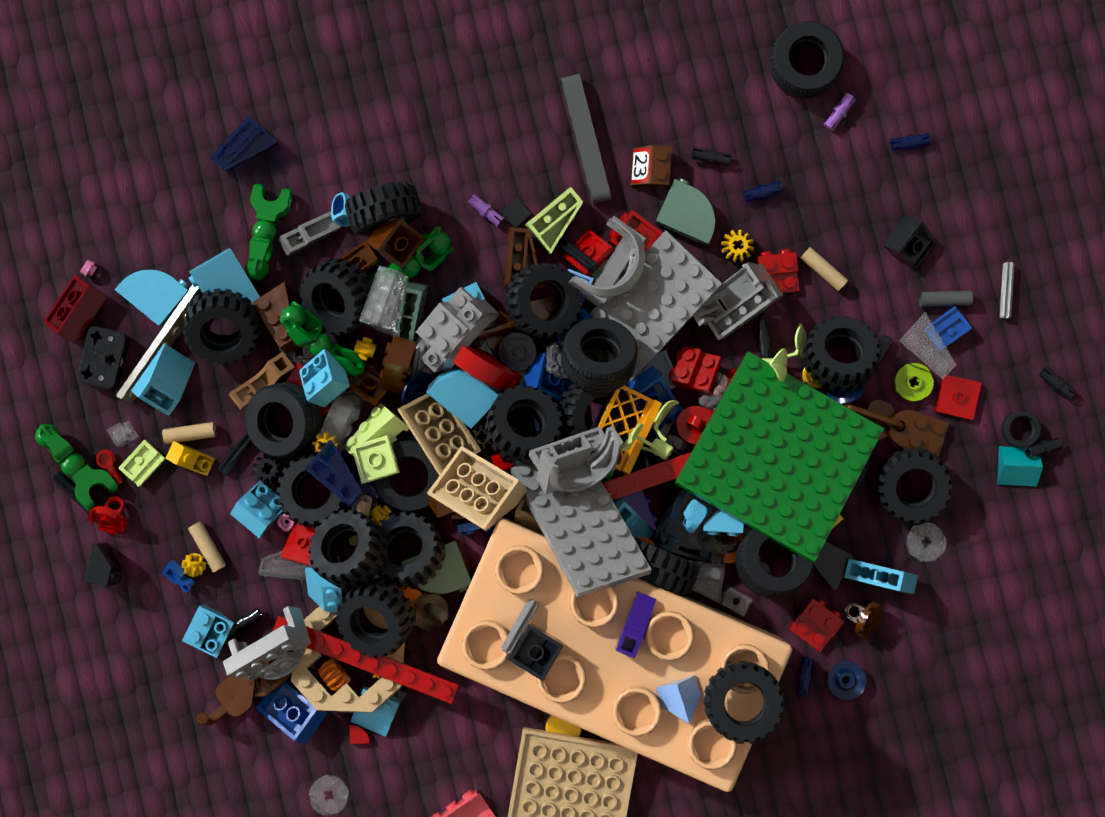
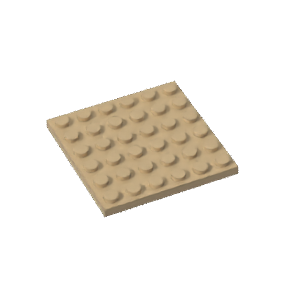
(571, 777)

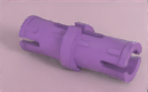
(839, 112)
(485, 210)

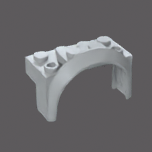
(607, 282)
(743, 296)
(248, 660)

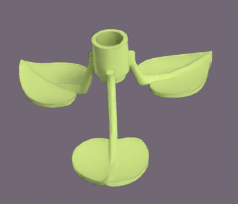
(779, 362)
(658, 447)

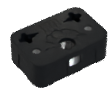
(97, 357)

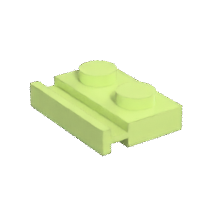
(142, 463)

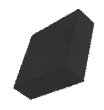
(516, 213)

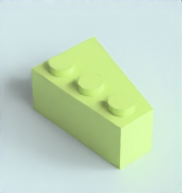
(554, 219)
(378, 424)

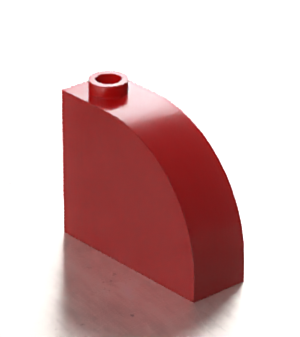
(486, 368)

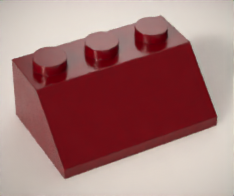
(75, 309)

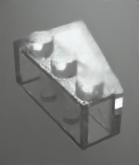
(384, 301)
(928, 346)
(341, 417)
(709, 580)

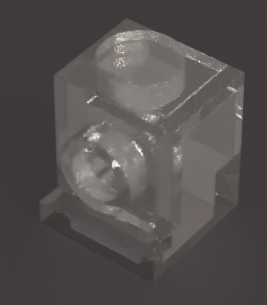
(122, 433)
(741, 607)

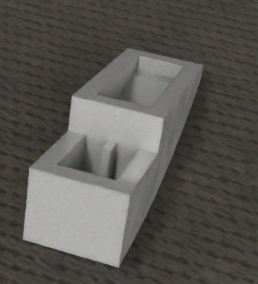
(308, 234)

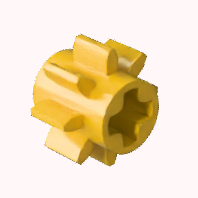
(365, 348)
(321, 439)
(380, 513)
(194, 565)

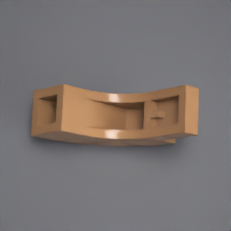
(273, 372)

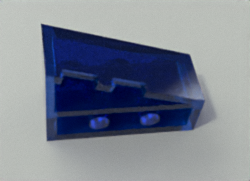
(242, 145)
(334, 474)

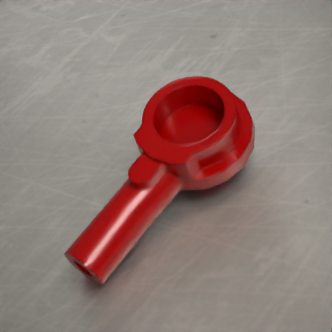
(106, 460)

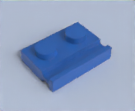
(951, 325)
(469, 528)

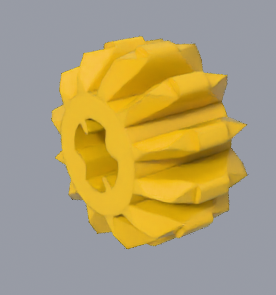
(739, 252)

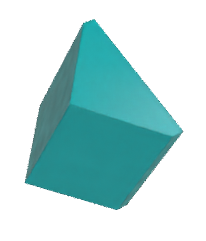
(1016, 468)

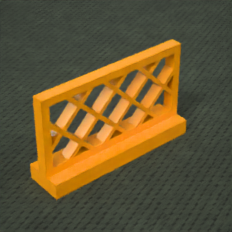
(647, 418)

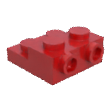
(640, 225)
(782, 269)
(695, 370)
(816, 623)

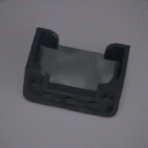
(671, 532)

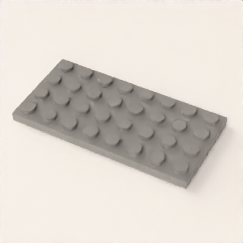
(662, 299)
(584, 534)

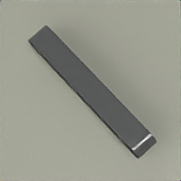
(586, 139)

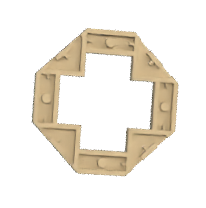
(345, 698)

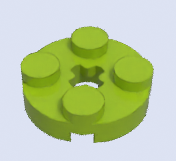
(923, 376)

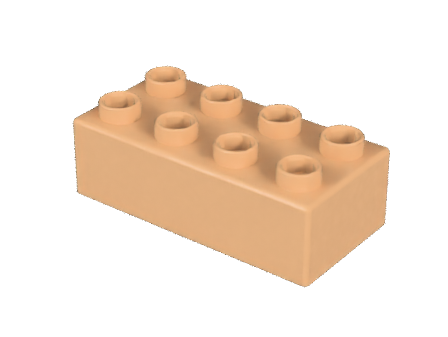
(590, 679)

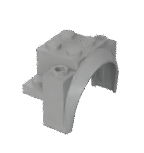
(453, 326)
(568, 462)

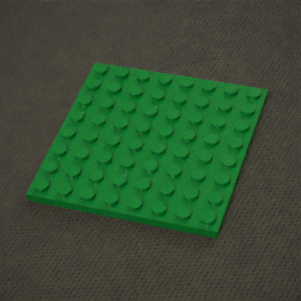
(779, 457)

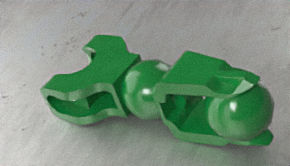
(265, 229)
(437, 242)
(296, 316)
(74, 465)

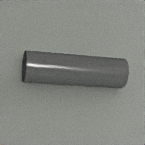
(945, 298)

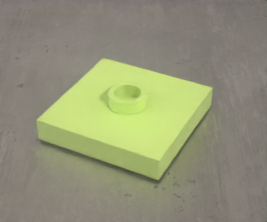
(375, 459)

